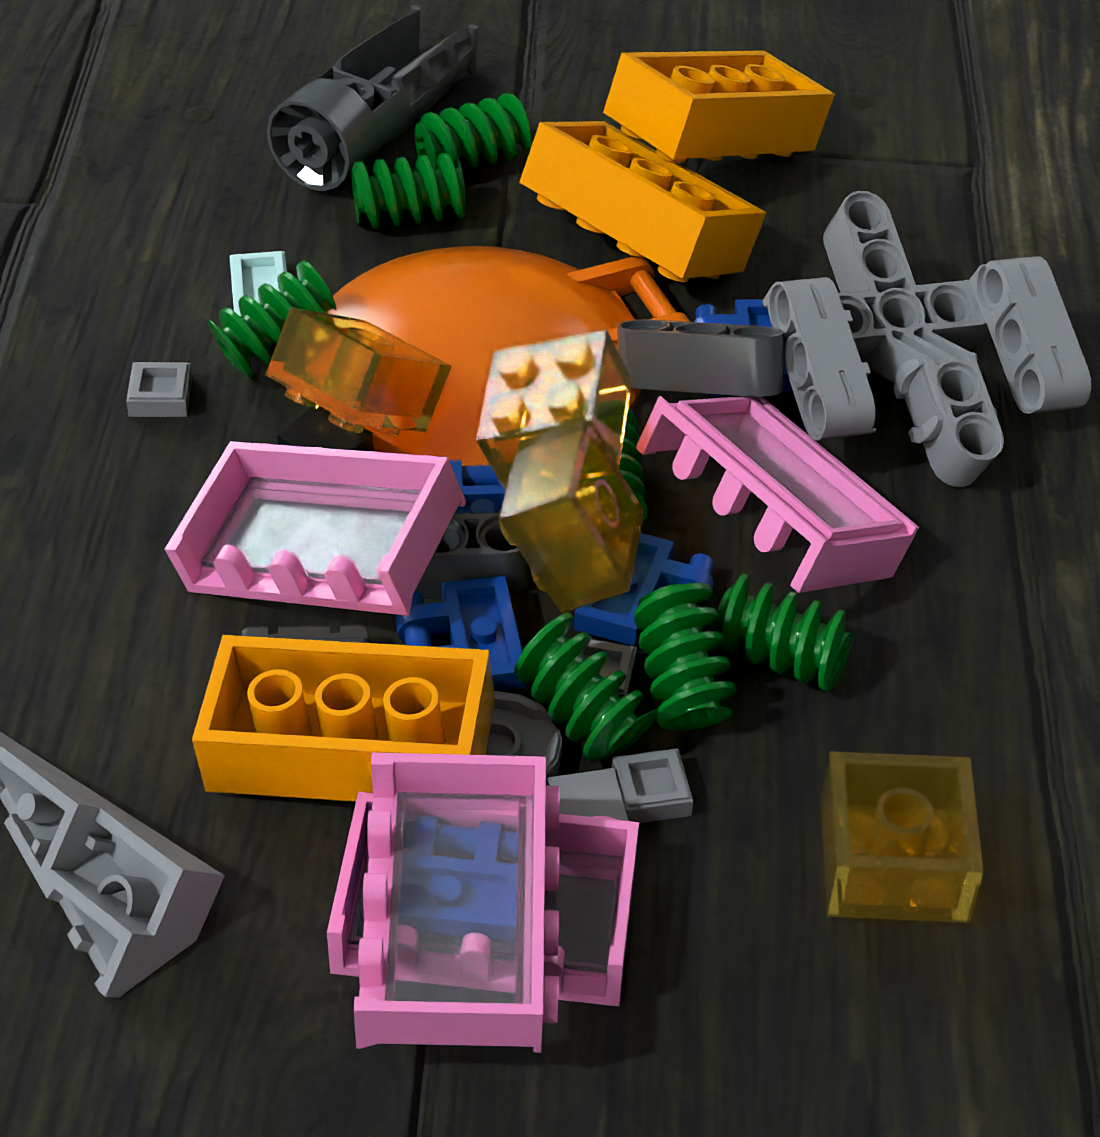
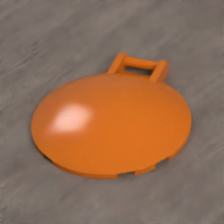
(483, 301)

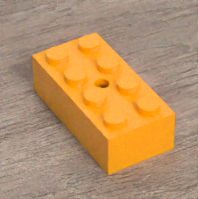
(717, 104)
(641, 200)
(313, 711)

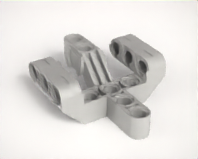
(922, 342)

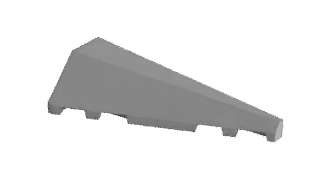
(118, 881)

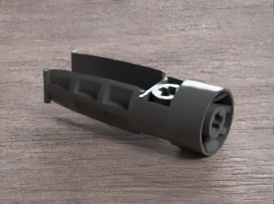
(365, 101)

